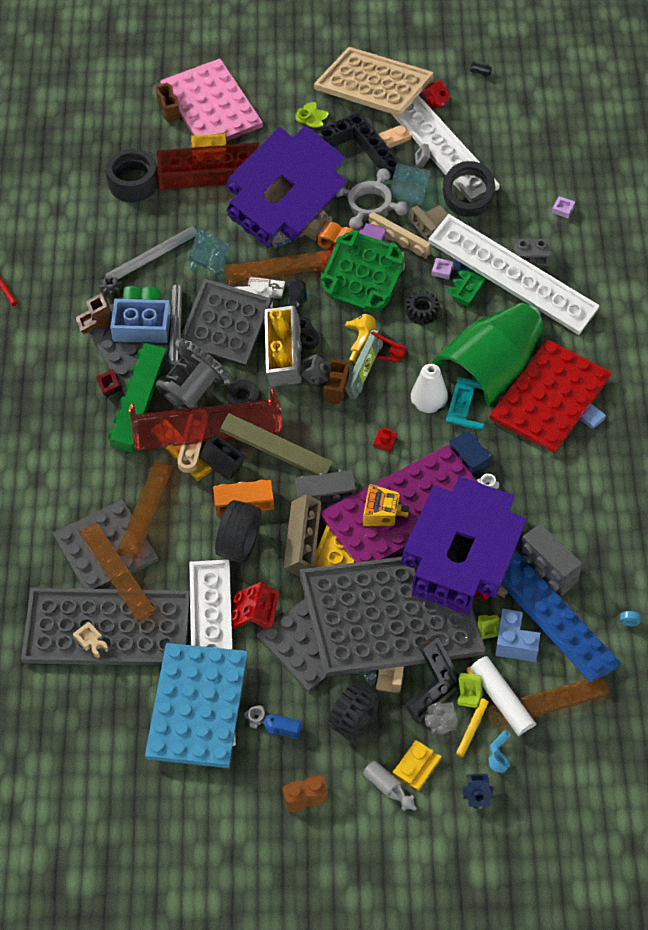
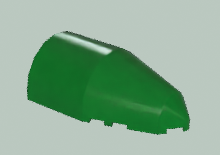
(496, 348)

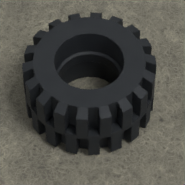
(353, 711)

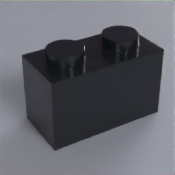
(222, 457)

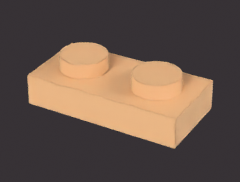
(396, 136)

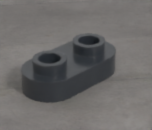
(308, 334)

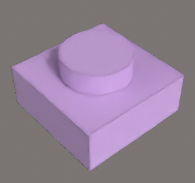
(563, 207)
(442, 268)

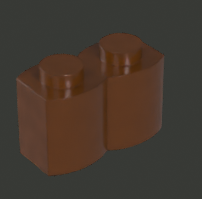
(167, 102)

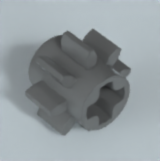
(110, 287)

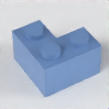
(515, 642)

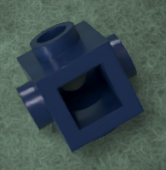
(478, 790)

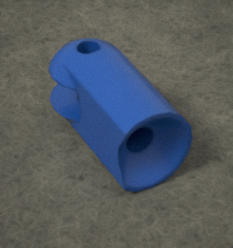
(283, 726)

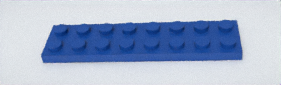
(558, 620)

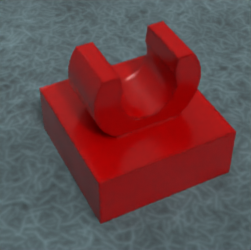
(385, 439)

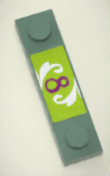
(363, 365)

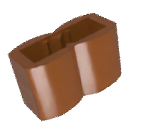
(300, 794)

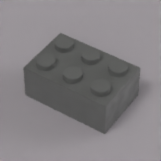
(550, 559)

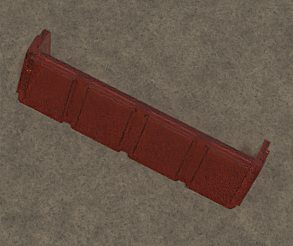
(200, 424)

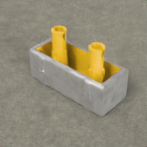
(282, 346)

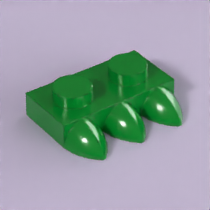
(467, 287)

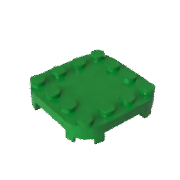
(362, 271)

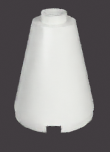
(429, 390)

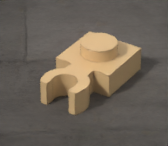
(316, 226)
(89, 638)

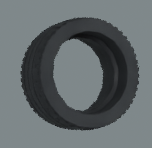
(129, 160)
(468, 168)
(238, 531)

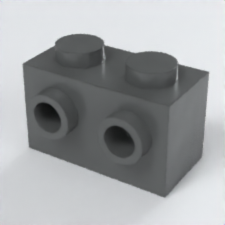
(533, 251)

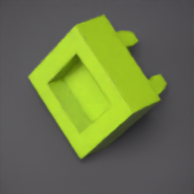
(488, 626)

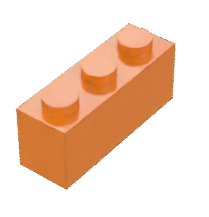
(255, 493)

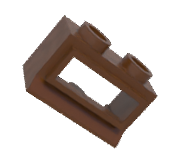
(338, 378)

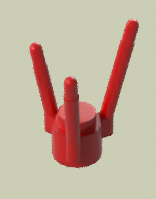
(397, 350)

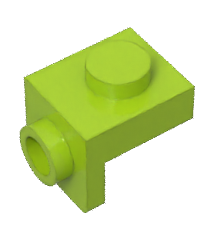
(470, 690)

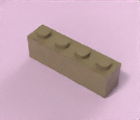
(302, 534)

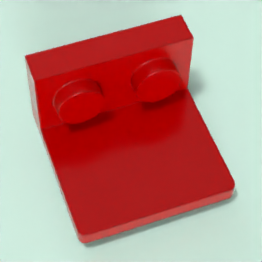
(255, 605)

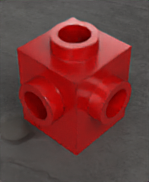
(435, 94)

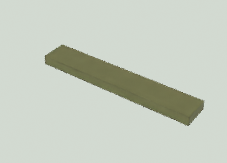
(275, 445)

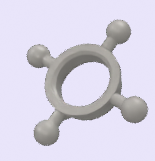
(372, 187)

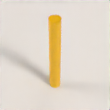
(472, 728)

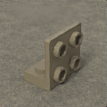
(427, 221)

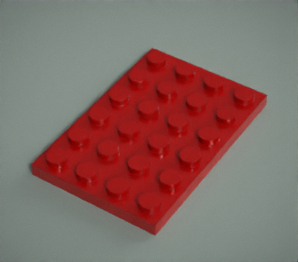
(550, 396)

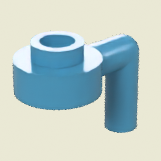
(497, 761)

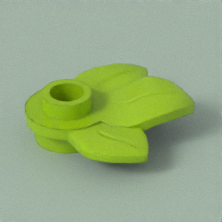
(311, 115)

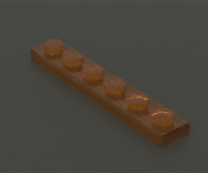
(277, 266)
(145, 510)

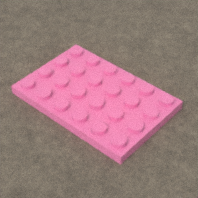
(213, 101)

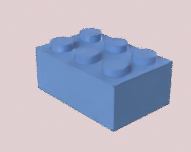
(140, 320)

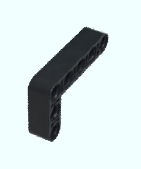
(358, 128)

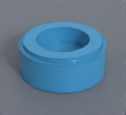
(630, 618)

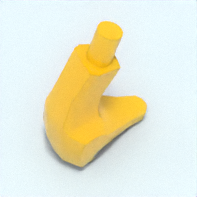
(363, 325)

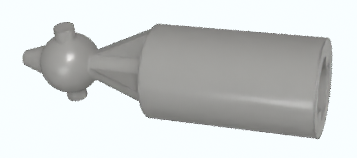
(388, 784)

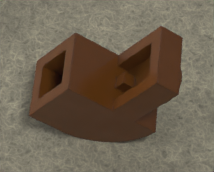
(98, 314)

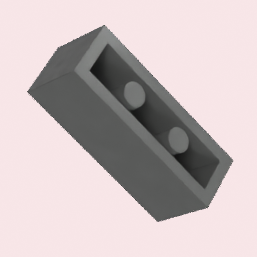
(327, 486)

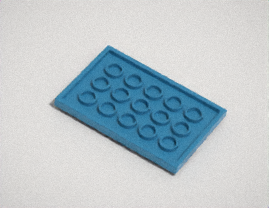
(196, 705)

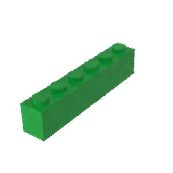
(140, 392)

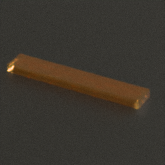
(117, 572)
(554, 700)

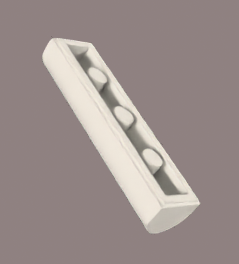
(503, 696)

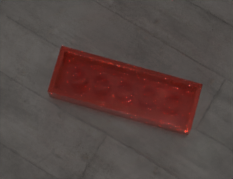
(201, 165)

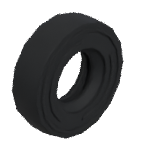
(242, 384)

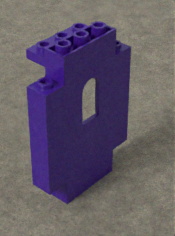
(304, 162)
(477, 514)

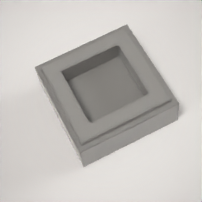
(422, 155)

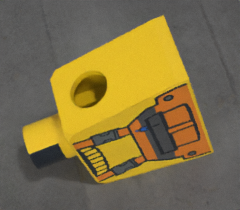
(382, 507)

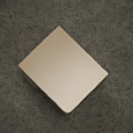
(390, 679)

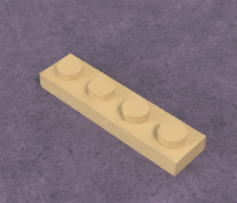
(401, 236)

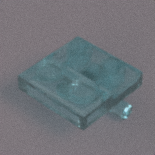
(410, 184)
(208, 252)

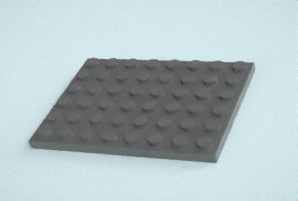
(373, 622)

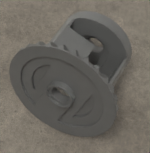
(191, 376)

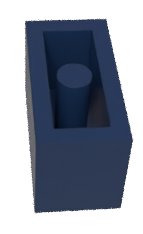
(471, 453)

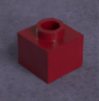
(106, 379)

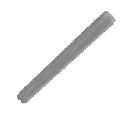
(153, 253)
(175, 329)

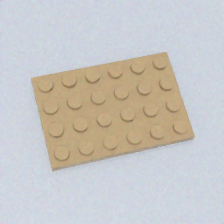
(374, 81)

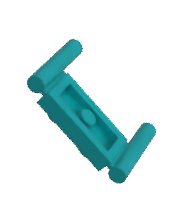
(461, 404)

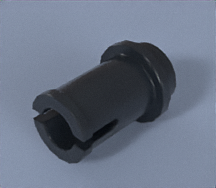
(484, 70)

